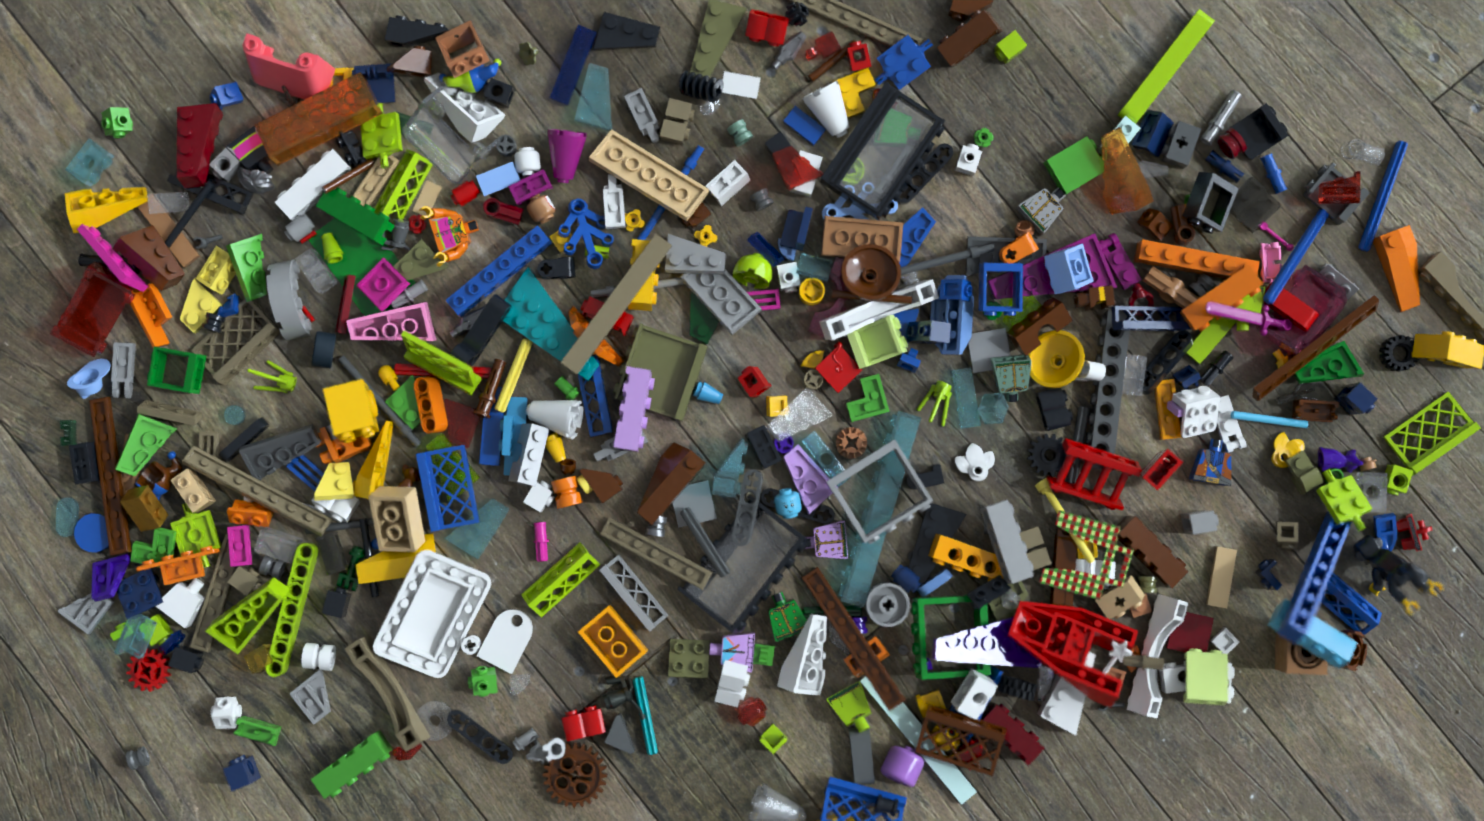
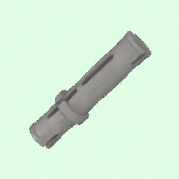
(1216, 125)

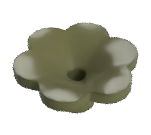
(528, 53)

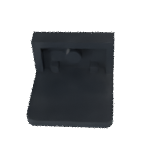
(1260, 131)

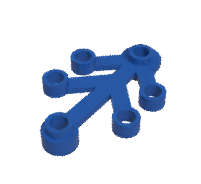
(585, 230)

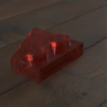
(461, 422)

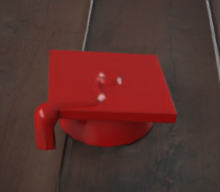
(838, 368)

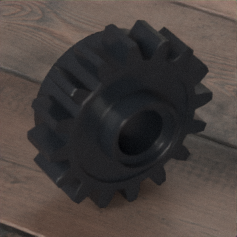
(1037, 454)

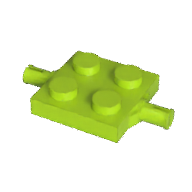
(381, 137)
(1344, 500)
(196, 532)

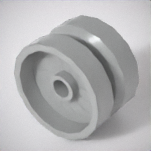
(898, 607)

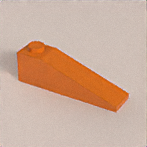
(1400, 263)

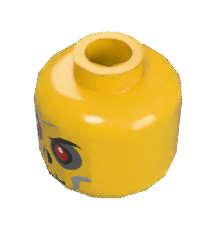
(940, 739)

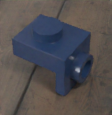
(1268, 579)

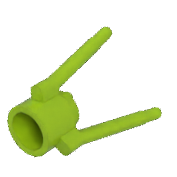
(286, 382)
(941, 392)

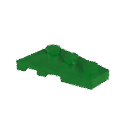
(1331, 364)

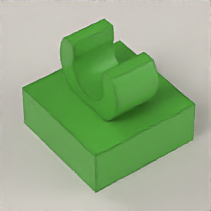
(763, 654)

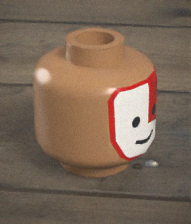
(541, 209)

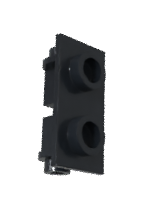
(352, 155)
(988, 592)

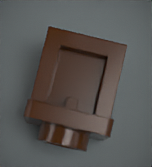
(1155, 223)

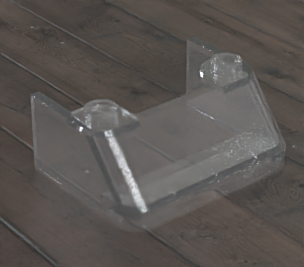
(441, 143)

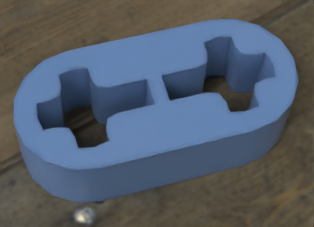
(934, 582)

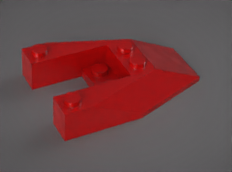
(1062, 641)

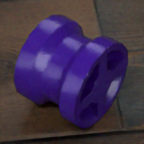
(786, 445)
(860, 622)

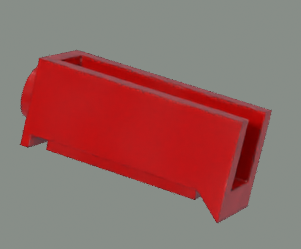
(592, 307)

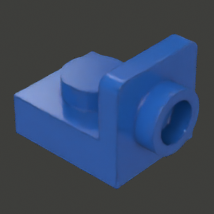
(955, 289)

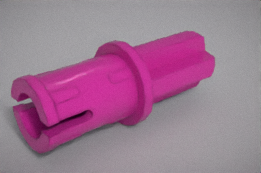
(541, 541)

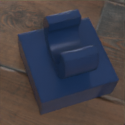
(1186, 377)

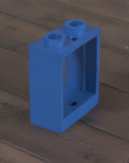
(1017, 269)

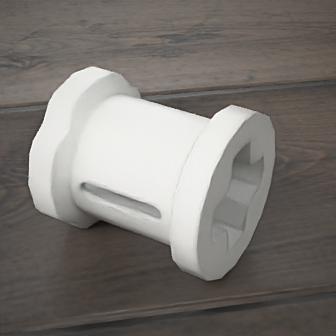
(474, 639)

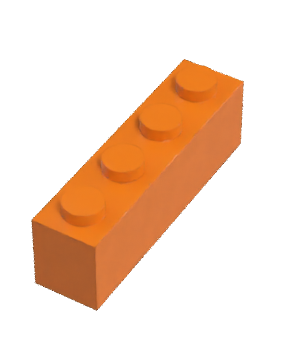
(1227, 293)

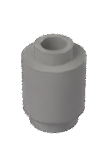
(299, 228)

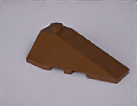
(672, 475)

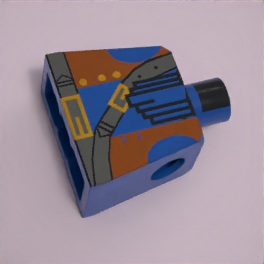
(1212, 465)

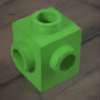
(116, 122)
(483, 681)

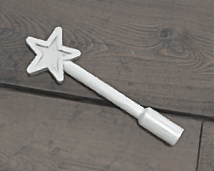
(1118, 653)

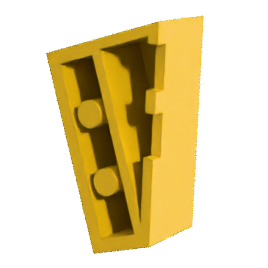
(646, 296)

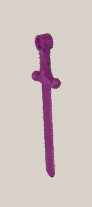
(1248, 316)

